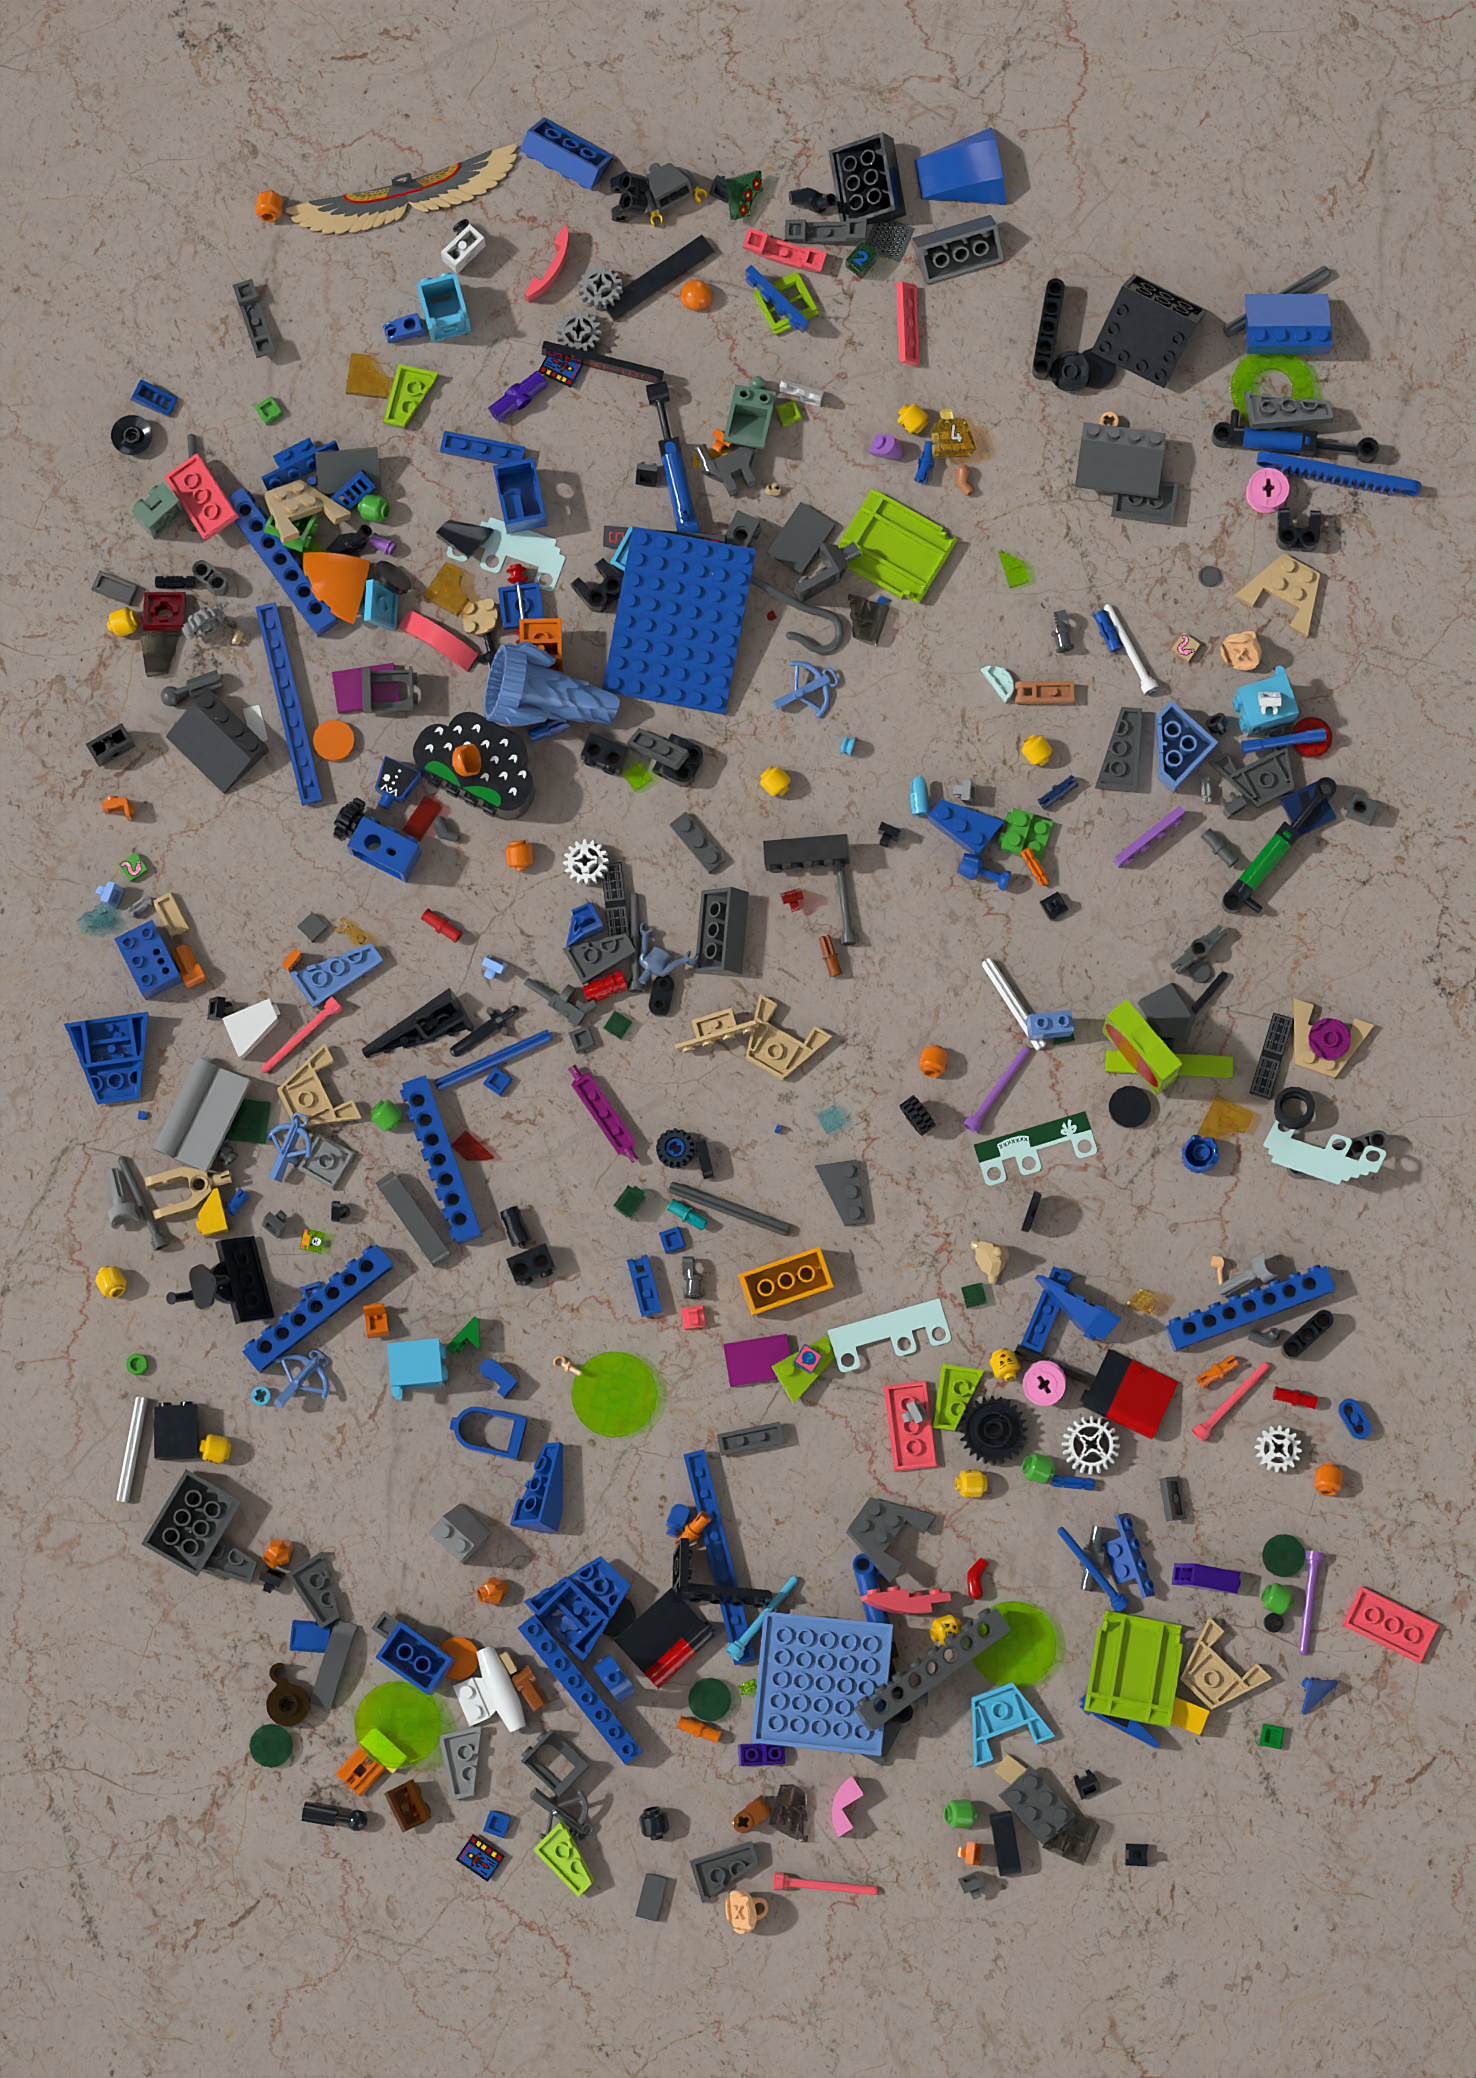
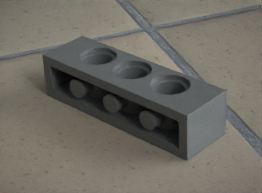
(743, 524)

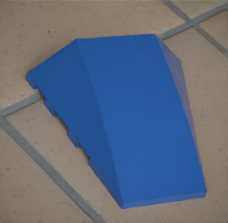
(963, 171)
(111, 1054)
(580, 1605)

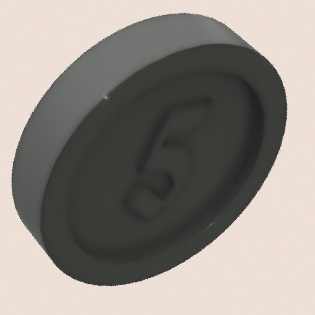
(1208, 576)
(1199, 972)

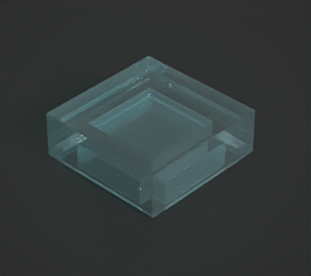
(830, 1119)

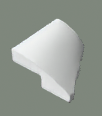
(807, 394)

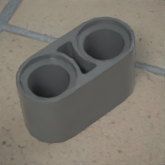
(210, 578)

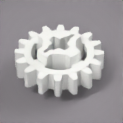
(577, 862)
(1284, 1457)

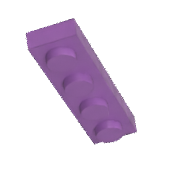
(1143, 842)

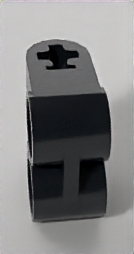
(632, 201)
(1297, 534)
(601, 590)
(690, 766)

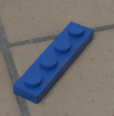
(781, 304)
(480, 448)
(1044, 1313)

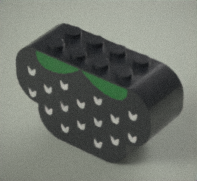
(504, 782)

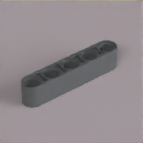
(1365, 1140)
(413, 1219)

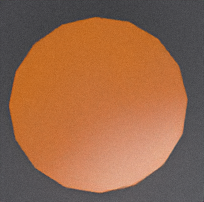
(333, 740)
(466, 1657)

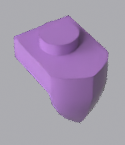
(886, 446)

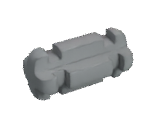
(1206, 790)
(140, 906)

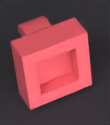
(693, 1317)

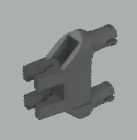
(728, 466)

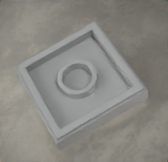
(326, 1162)

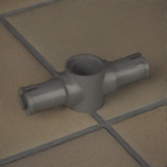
(1191, 956)
(1095, 1554)

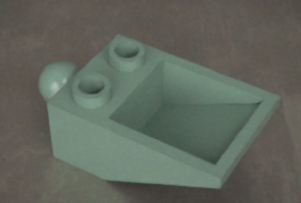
(750, 414)

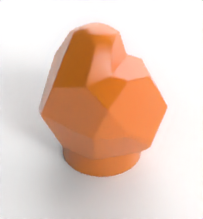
(278, 1553)
(492, 1591)

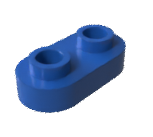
(1356, 1418)

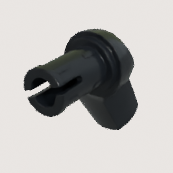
(812, 199)
(350, 542)

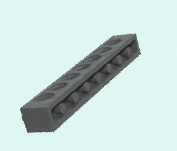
(996, 1629)

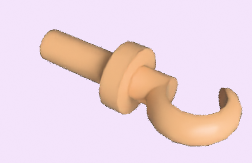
(567, 1366)

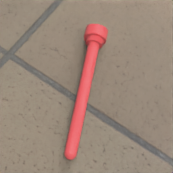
(330, 1008)
(1202, 1430)
(782, 1881)

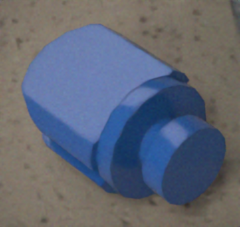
(677, 1520)

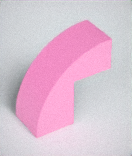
(846, 1794)

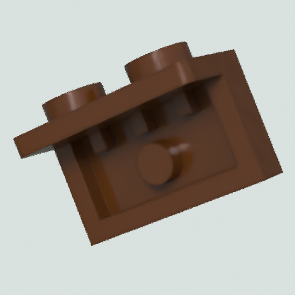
(408, 1805)

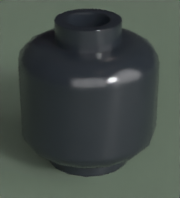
(654, 1823)

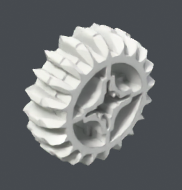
(1106, 1457)

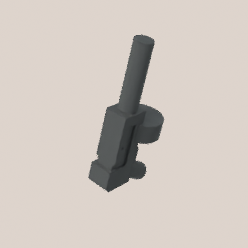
(561, 1002)

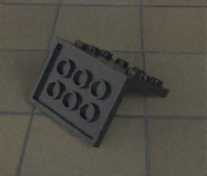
(1147, 330)

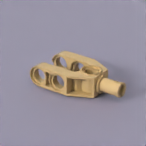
(198, 1196)

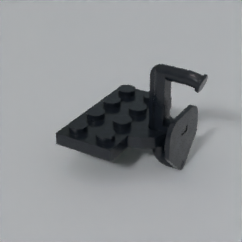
(240, 1278)

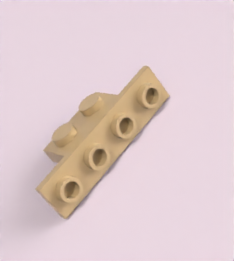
(714, 1027)

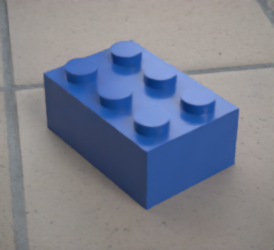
(416, 1658)

